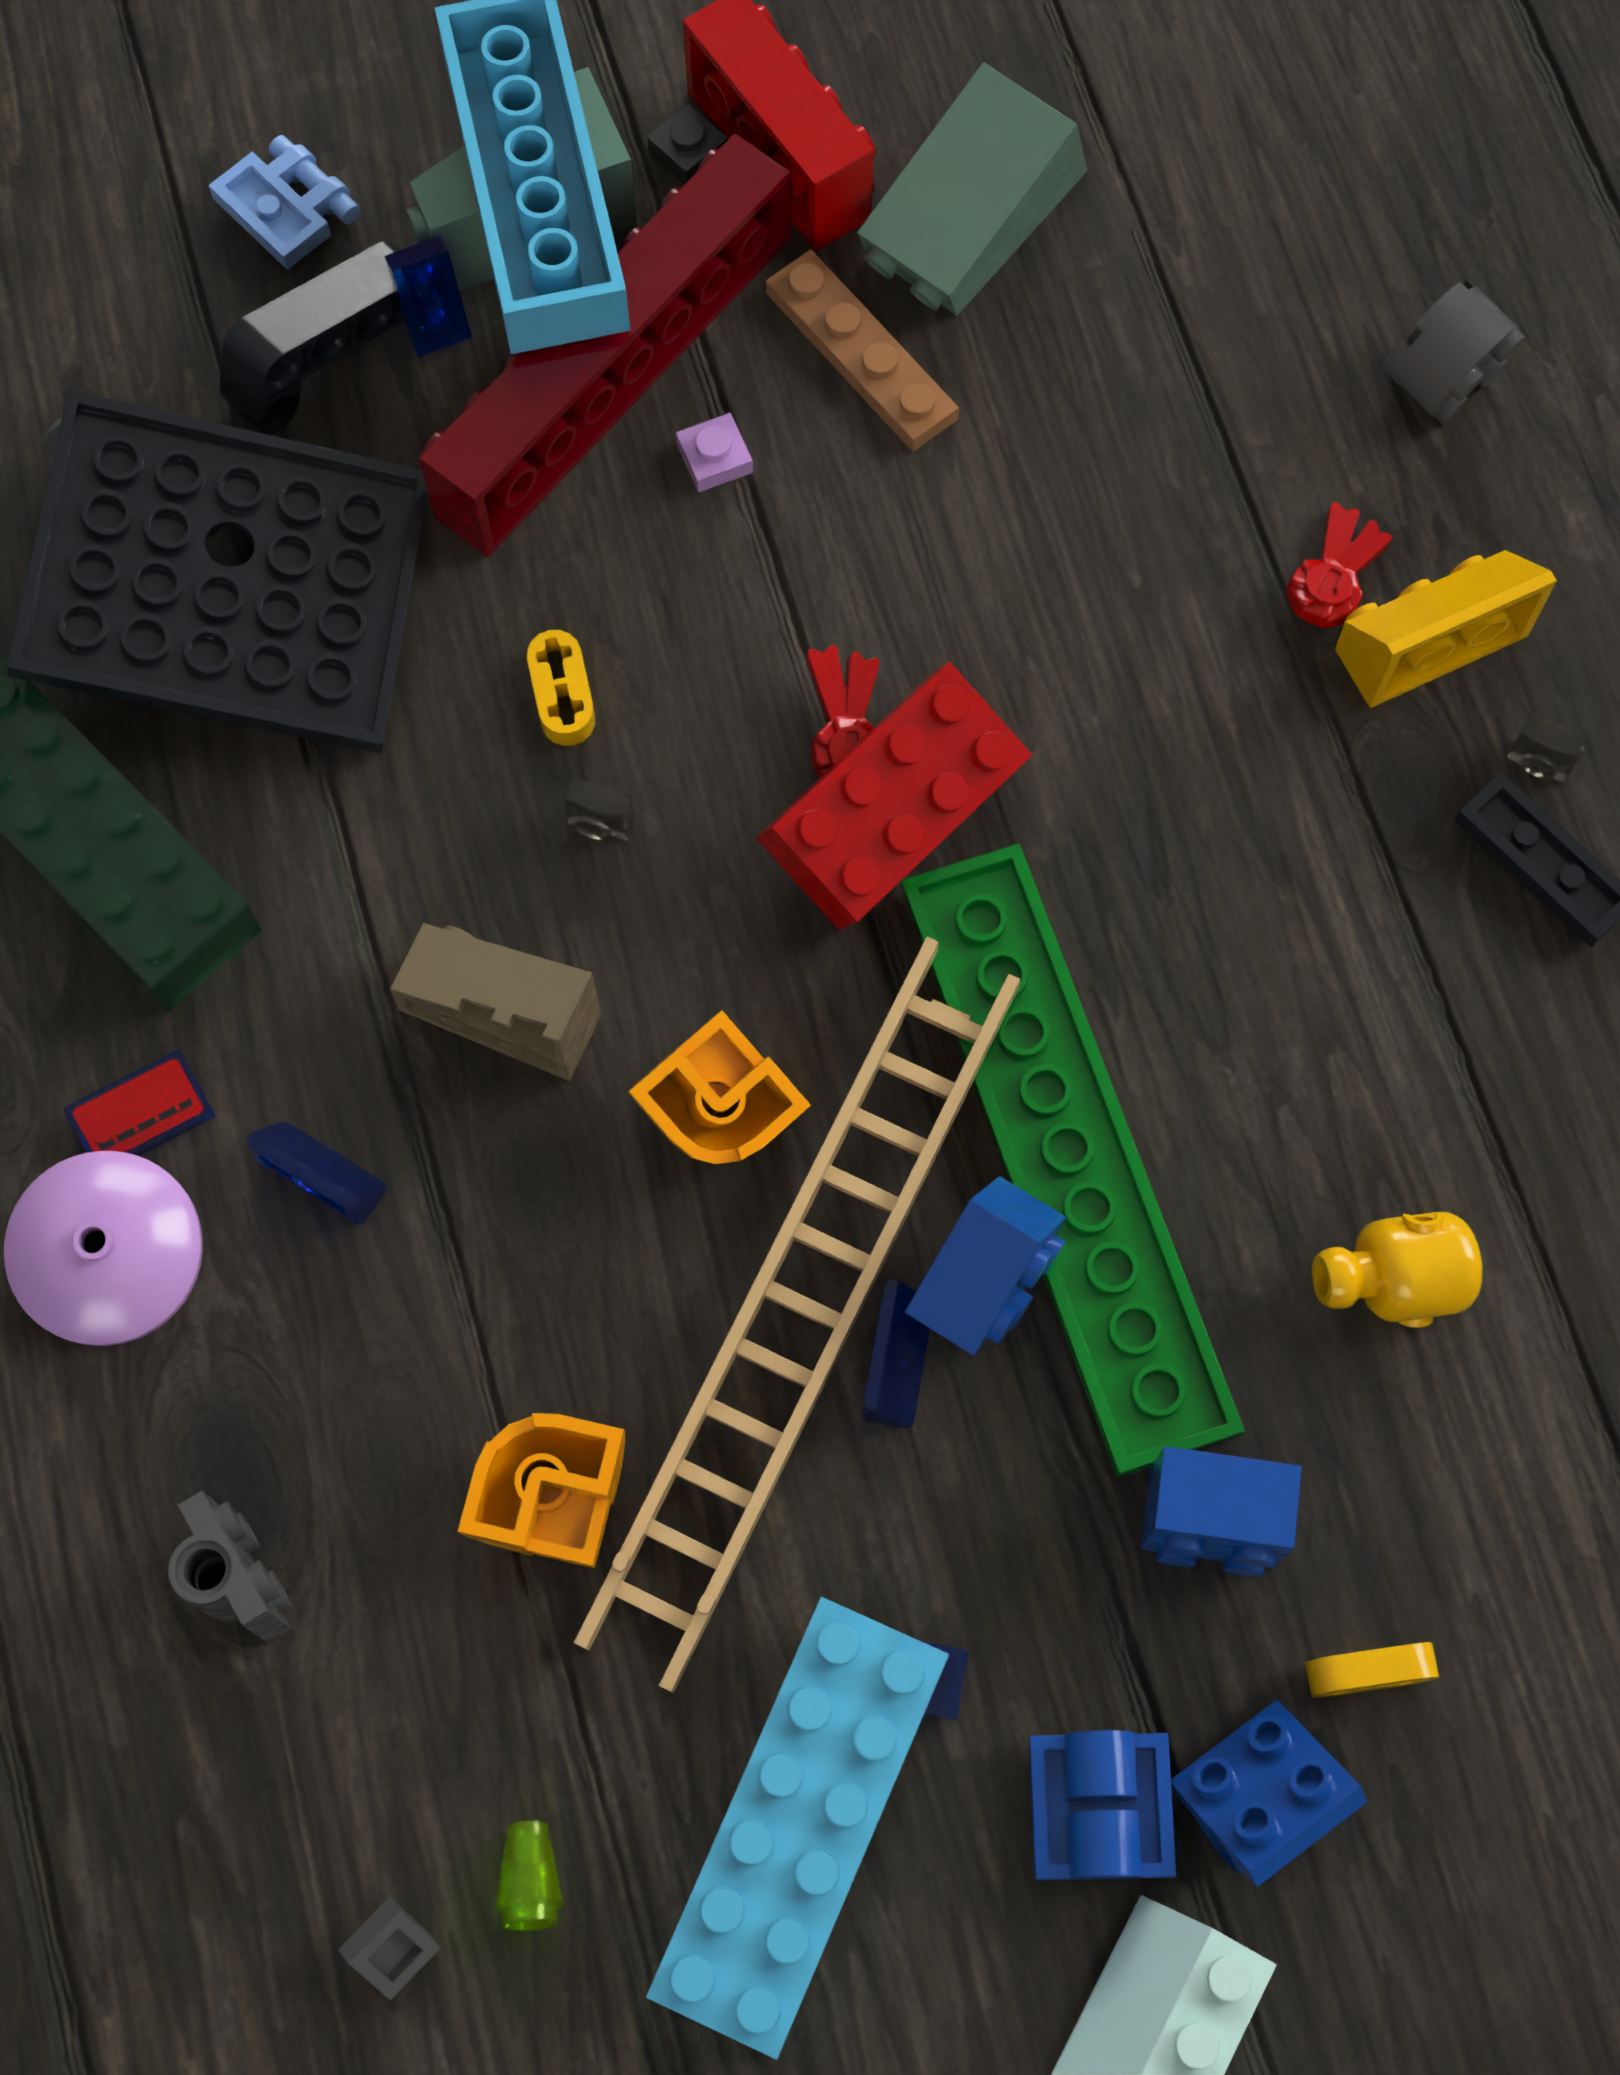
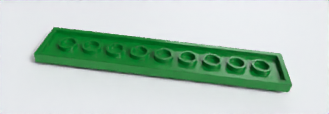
(1071, 1148)

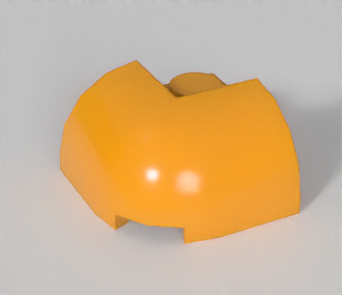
(718, 1095)
(546, 1488)

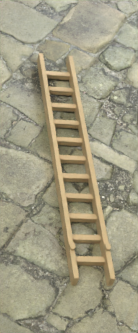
(765, 1287)

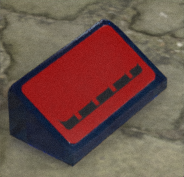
(141, 1108)

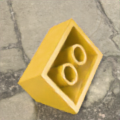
(1442, 624)

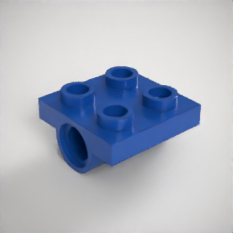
(1267, 1793)
(1101, 1806)

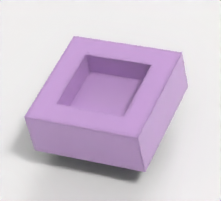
(714, 452)

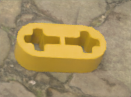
(573, 685)
(1371, 1670)

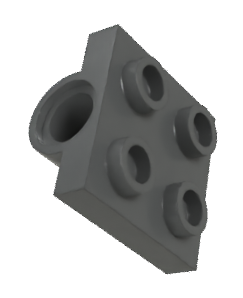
(247, 1588)

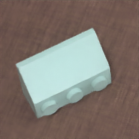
(1166, 2000)

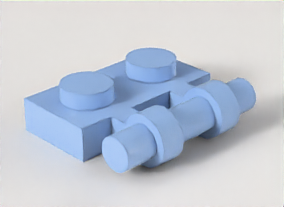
(272, 211)

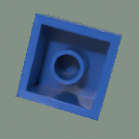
(985, 1264)
(1220, 1510)

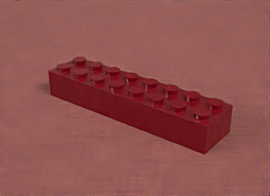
(564, 398)

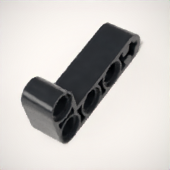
(303, 332)

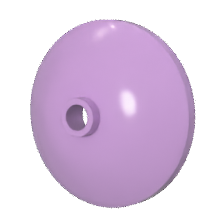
(139, 1273)

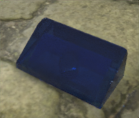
(317, 1170)
(895, 1361)

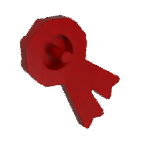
(1328, 587)
(842, 703)

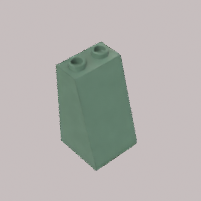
(973, 191)
(449, 208)

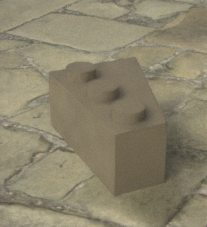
(499, 998)

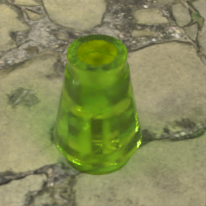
(528, 1880)

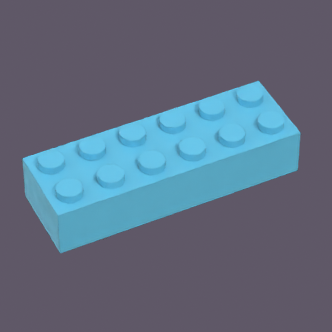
(533, 172)
(798, 1828)

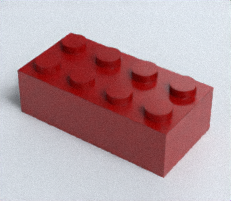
(766, 95)
(894, 796)

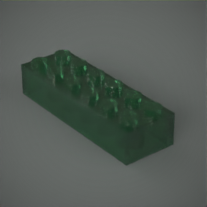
(111, 852)

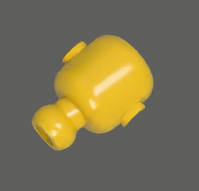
(1404, 1269)

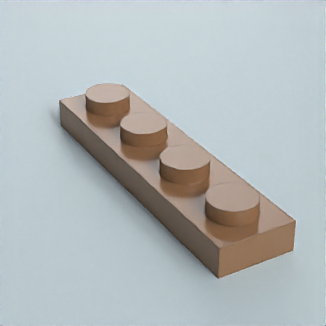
(862, 350)

